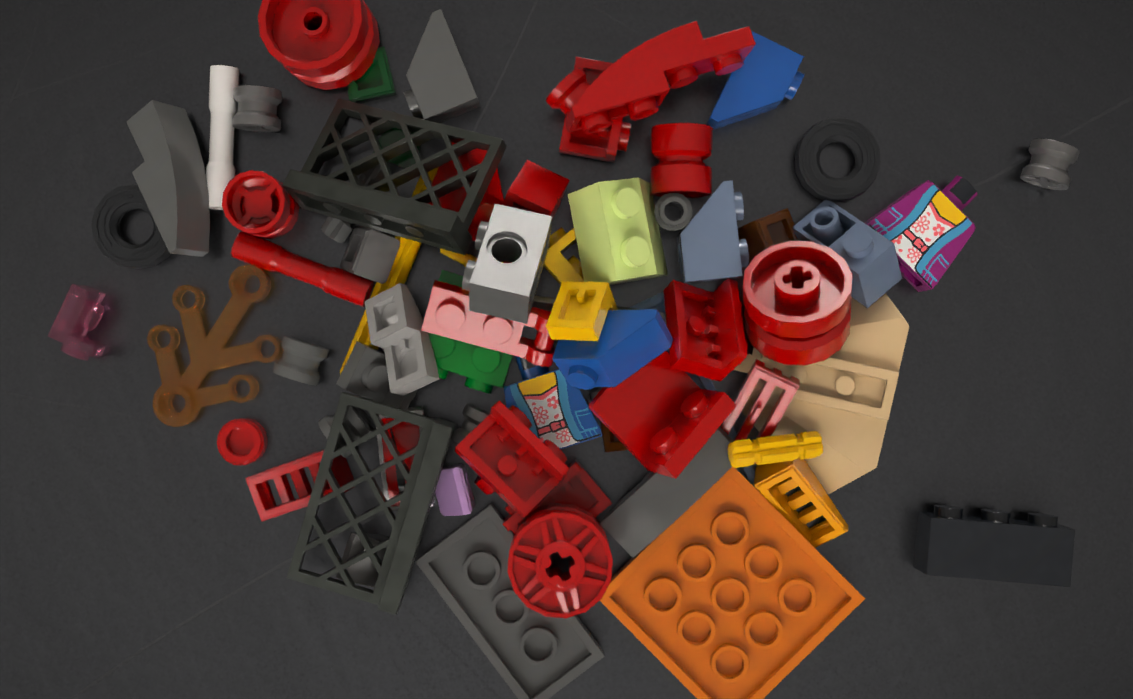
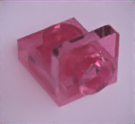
(77, 316)

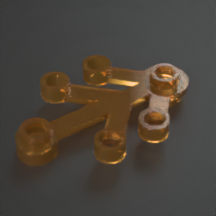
(208, 352)

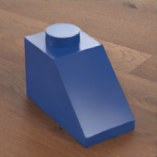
(759, 84)
(624, 346)

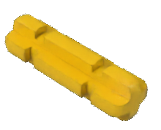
(775, 449)

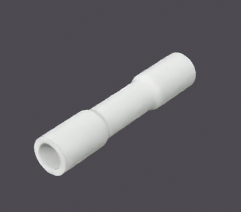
(221, 146)

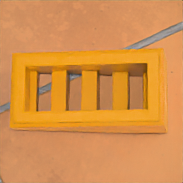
(779, 478)

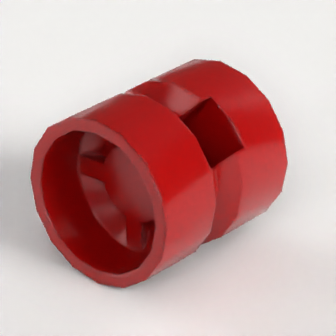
(681, 157)
(259, 205)

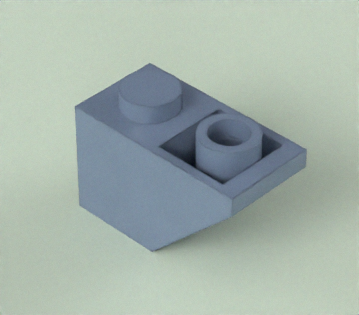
(710, 241)
(866, 251)

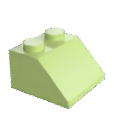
(617, 231)

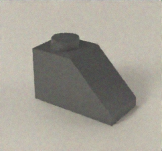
(438, 76)

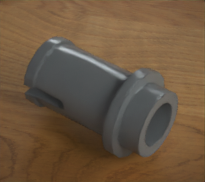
(678, 201)

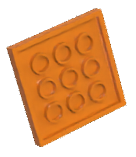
(730, 594)

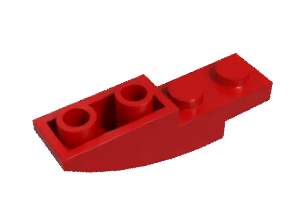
(641, 77)

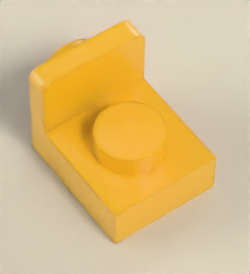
(557, 264)
(580, 311)

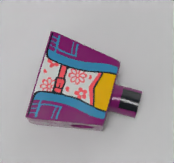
(927, 229)

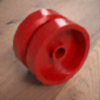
(320, 40)
(797, 302)

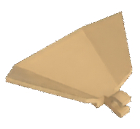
(844, 395)

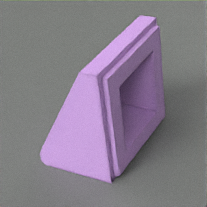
(454, 491)

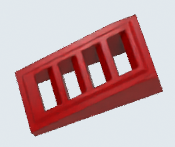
(264, 498)

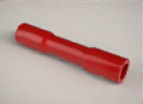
(276, 259)

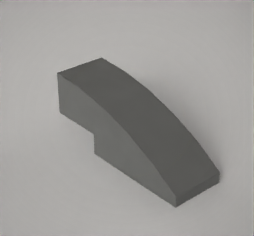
(172, 177)
(663, 499)

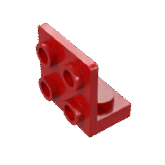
(662, 415)

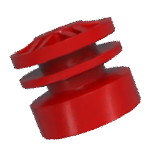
(570, 533)

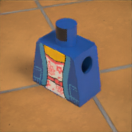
(552, 406)

